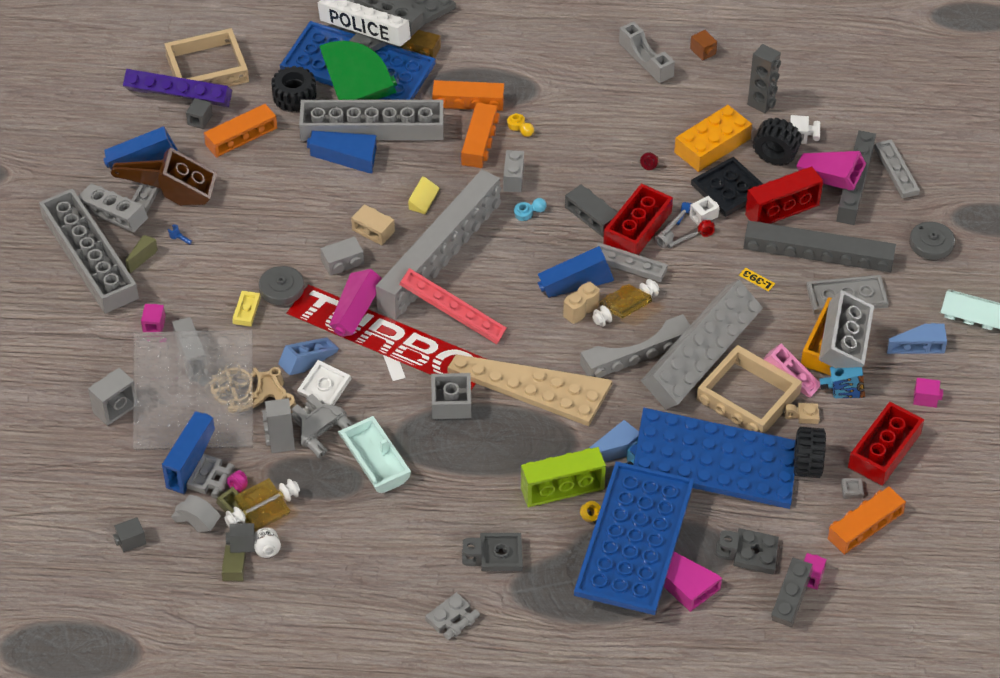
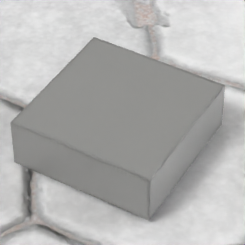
(852, 488)

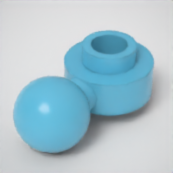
(538, 205)

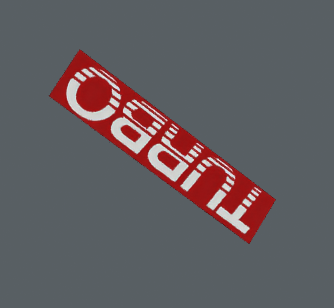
(381, 334)

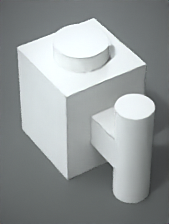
(805, 129)

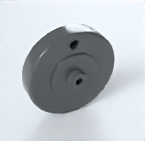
(932, 240)
(281, 285)

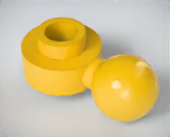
(517, 122)
(594, 507)

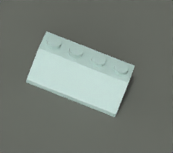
(971, 309)

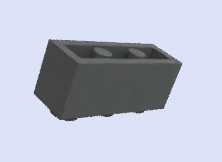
(589, 208)
(792, 592)

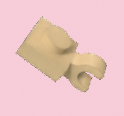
(805, 412)

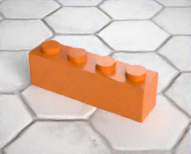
(466, 94)
(240, 130)
(479, 135)
(866, 520)

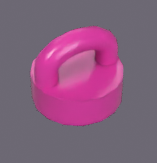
(238, 481)

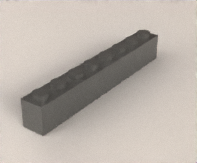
(819, 246)

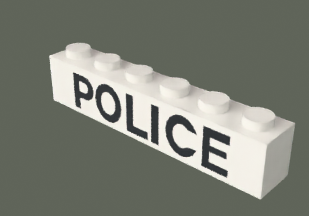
(365, 21)

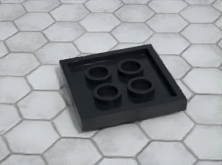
(726, 185)

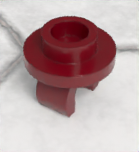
(649, 161)

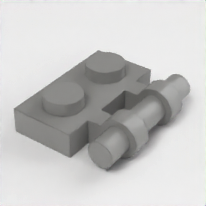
(204, 475)
(448, 612)

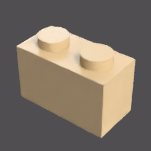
(373, 224)

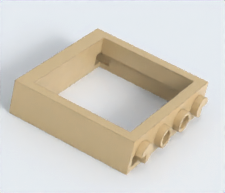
(193, 44)
(763, 370)

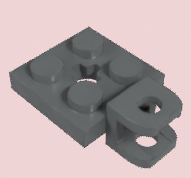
(740, 549)
(486, 550)

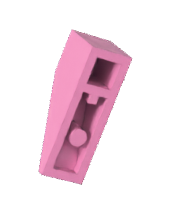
(787, 362)

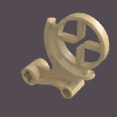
(270, 385)

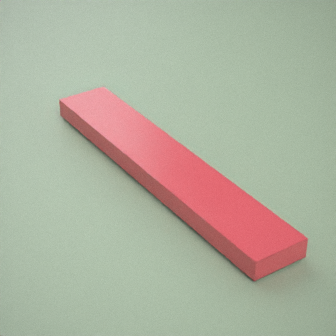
(453, 306)

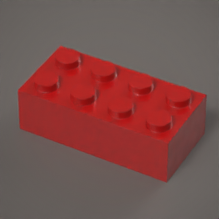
(784, 196)
(638, 220)
(885, 443)

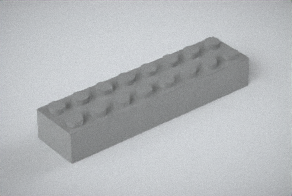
(374, 117)
(89, 251)
(701, 344)

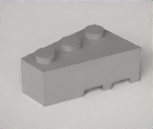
(278, 426)

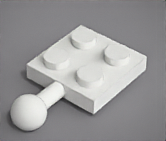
(324, 383)

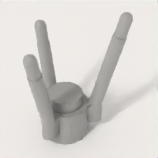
(666, 236)

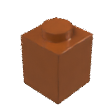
(703, 45)

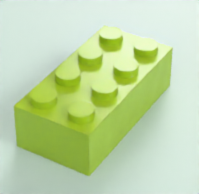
(563, 476)

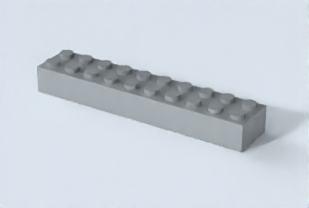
(440, 242)

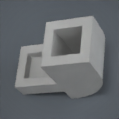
(197, 513)

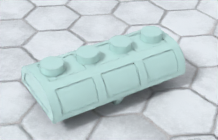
(376, 454)

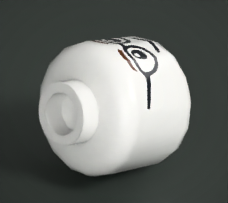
(266, 542)

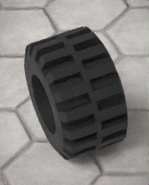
(292, 86)
(777, 141)
(809, 452)

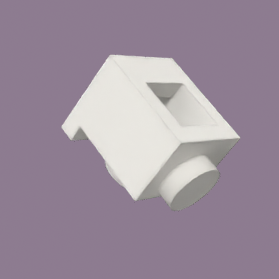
(704, 210)

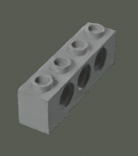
(113, 207)

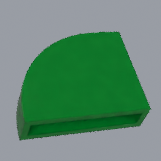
(357, 71)

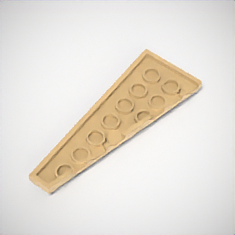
(555, 391)

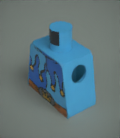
(845, 382)

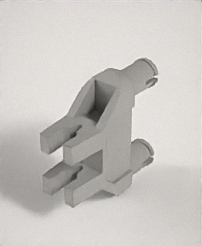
(317, 422)

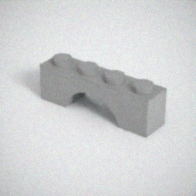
(634, 42)

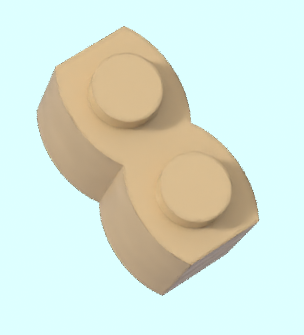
(581, 302)

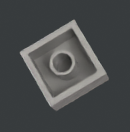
(451, 395)
(112, 396)

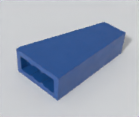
(145, 147)
(345, 149)
(575, 272)
(187, 451)

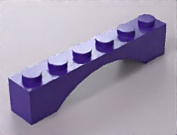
(169, 85)

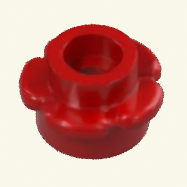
(706, 228)

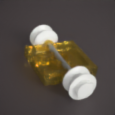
(625, 301)
(262, 504)

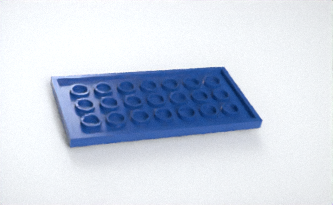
(407, 66)
(718, 457)
(634, 538)

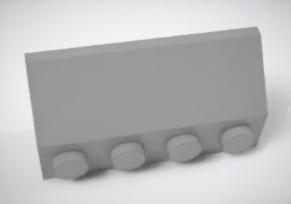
(846, 331)

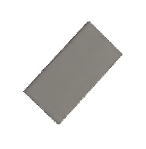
(865, 288)

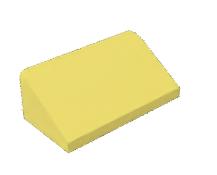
(423, 196)

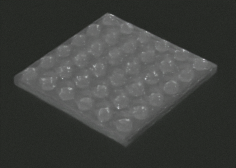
(190, 374)

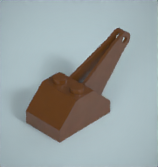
(177, 176)

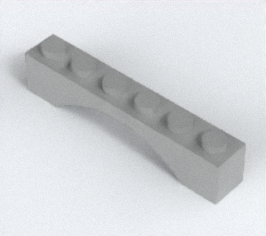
(603, 361)

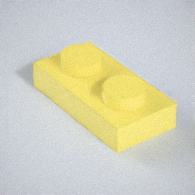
(246, 308)

